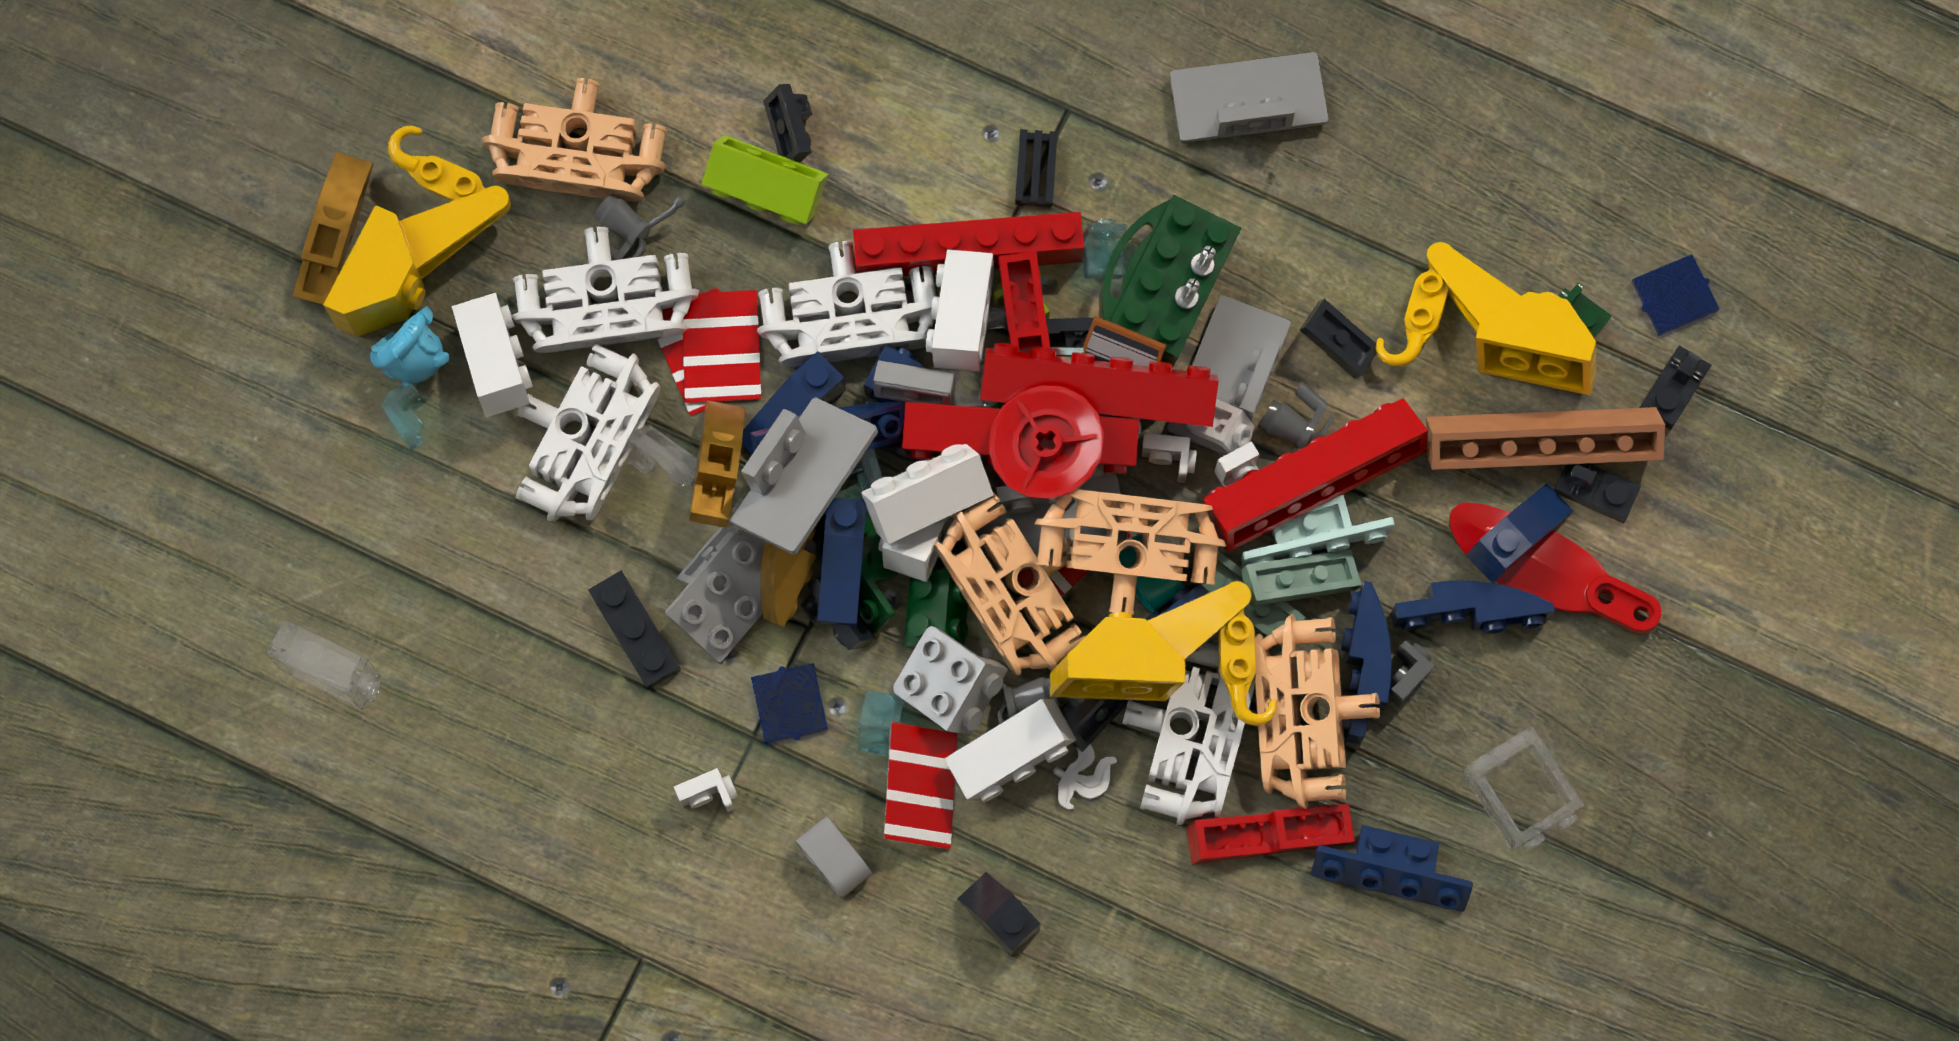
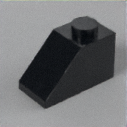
(1000, 913)

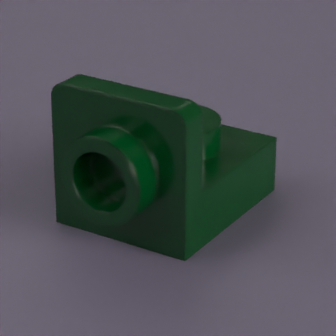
(1590, 313)

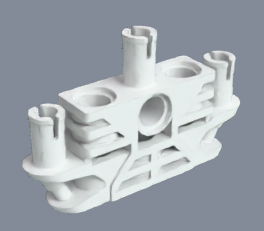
(630, 319)
(853, 332)
(582, 460)
(1174, 750)

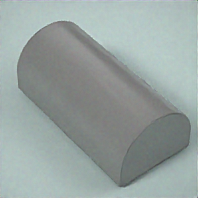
(913, 384)

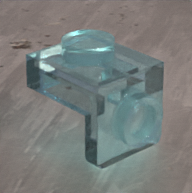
(1099, 243)
(876, 719)

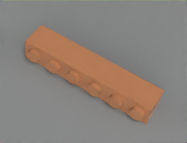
(1545, 438)

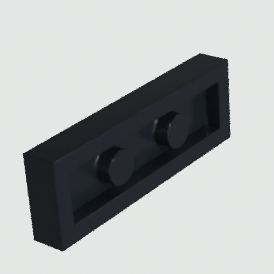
(634, 630)

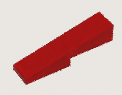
(1023, 301)
(1269, 833)

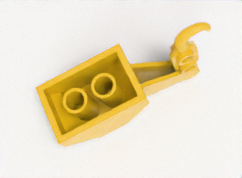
(393, 256)
(1517, 336)
(1147, 658)

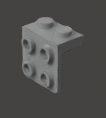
(949, 682)

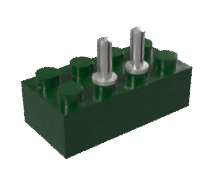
(1168, 273)

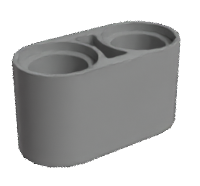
(833, 857)

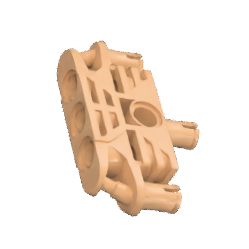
(589, 164)
(1130, 514)
(991, 600)
(1322, 739)

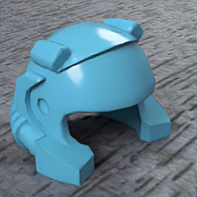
(410, 353)

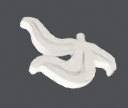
(1086, 786)

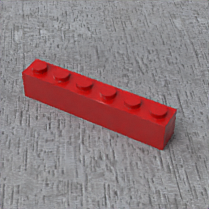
(1053, 236)
(1109, 387)
(938, 426)
(1316, 473)

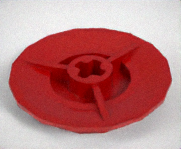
(1039, 415)

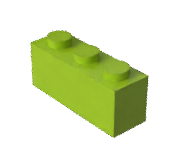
(764, 180)

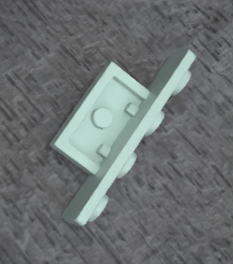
(1317, 530)

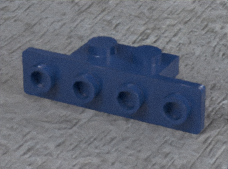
(1393, 866)

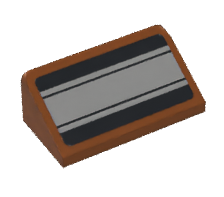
(1112, 340)

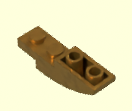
(332, 227)
(717, 464)
(783, 579)

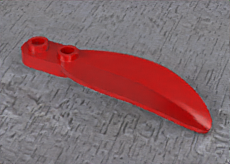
(1559, 572)

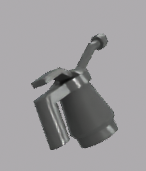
(624, 222)
(1288, 425)
(1023, 696)

